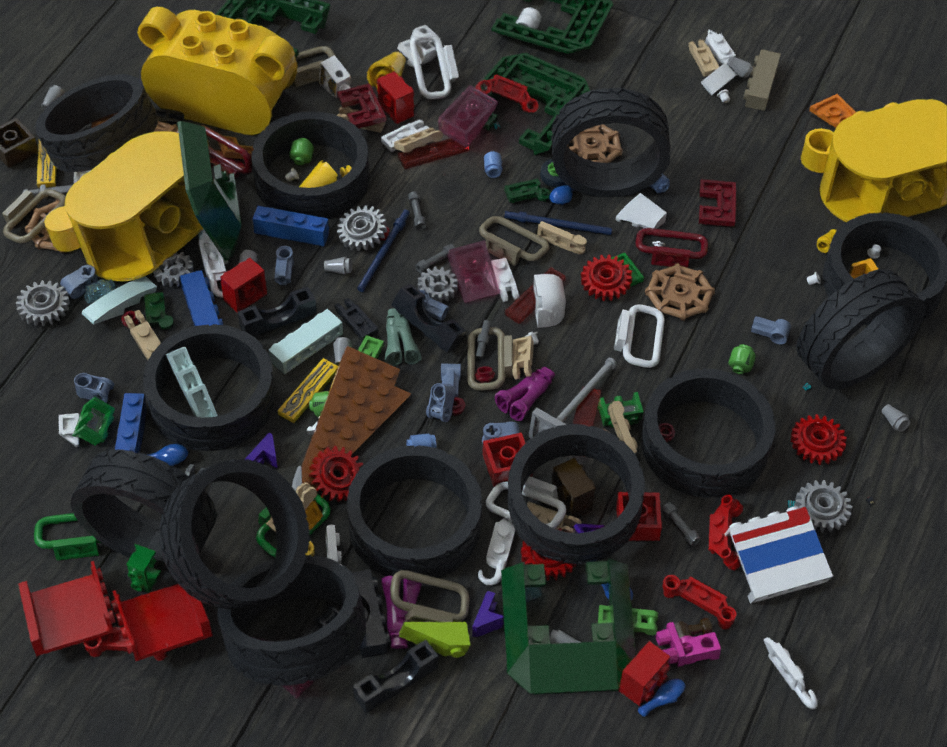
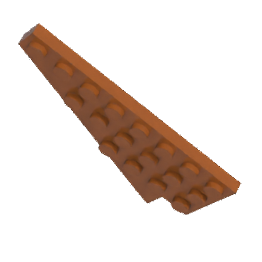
(355, 406)

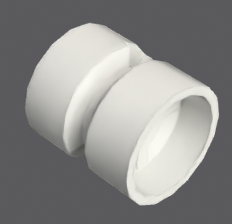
(529, 18)

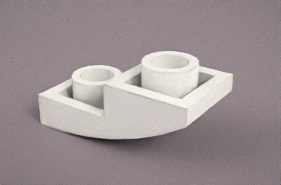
(718, 78)

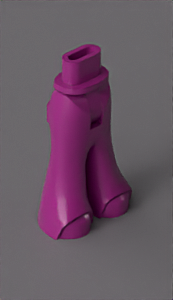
(524, 394)
(396, 616)

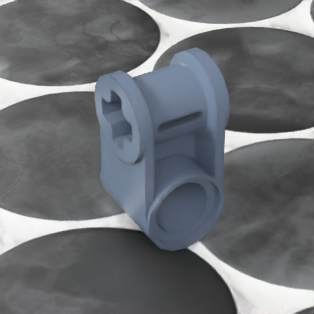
(77, 281)
(91, 386)
(441, 403)
(499, 430)

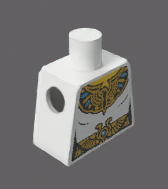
(334, 76)

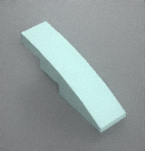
(116, 301)
(191, 383)

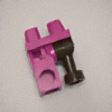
(689, 649)

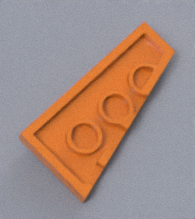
(832, 110)

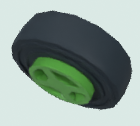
(549, 175)

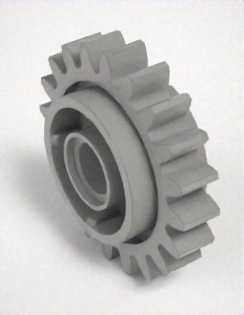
(362, 228)
(42, 303)
(836, 505)

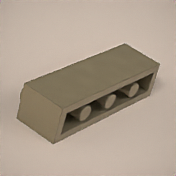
(762, 80)

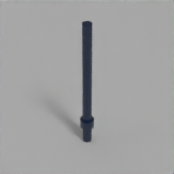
(524, 217)
(398, 226)

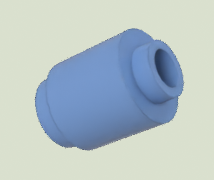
(493, 164)
(661, 184)
(422, 440)

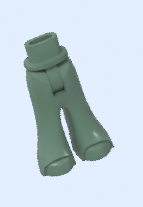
(399, 328)

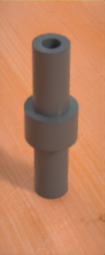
(483, 339)

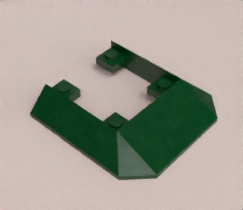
(310, 13)
(579, 34)
(544, 83)
(212, 201)
(568, 666)

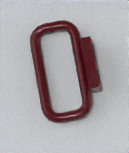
(229, 164)
(670, 256)

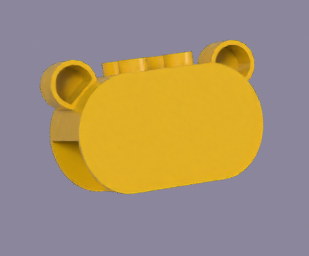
(215, 68)
(882, 160)
(128, 210)

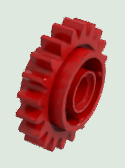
(617, 280)
(830, 442)
(323, 473)
(551, 566)

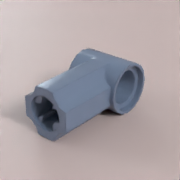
(284, 265)
(434, 308)
(776, 330)
(451, 375)

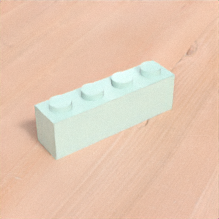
(305, 341)

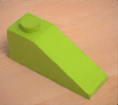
(443, 637)

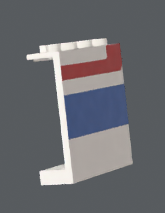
(779, 553)

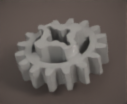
(173, 269)
(437, 283)

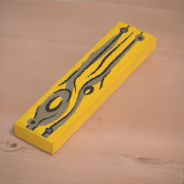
(46, 170)
(313, 383)

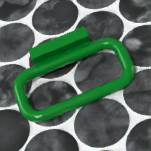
(264, 517)
(65, 548)

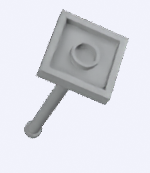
(542, 421)

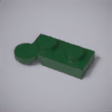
(526, 190)
(156, 311)

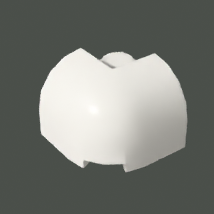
(426, 49)
(549, 300)

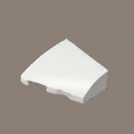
(642, 213)

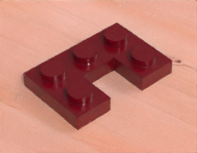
(366, 98)
(726, 203)

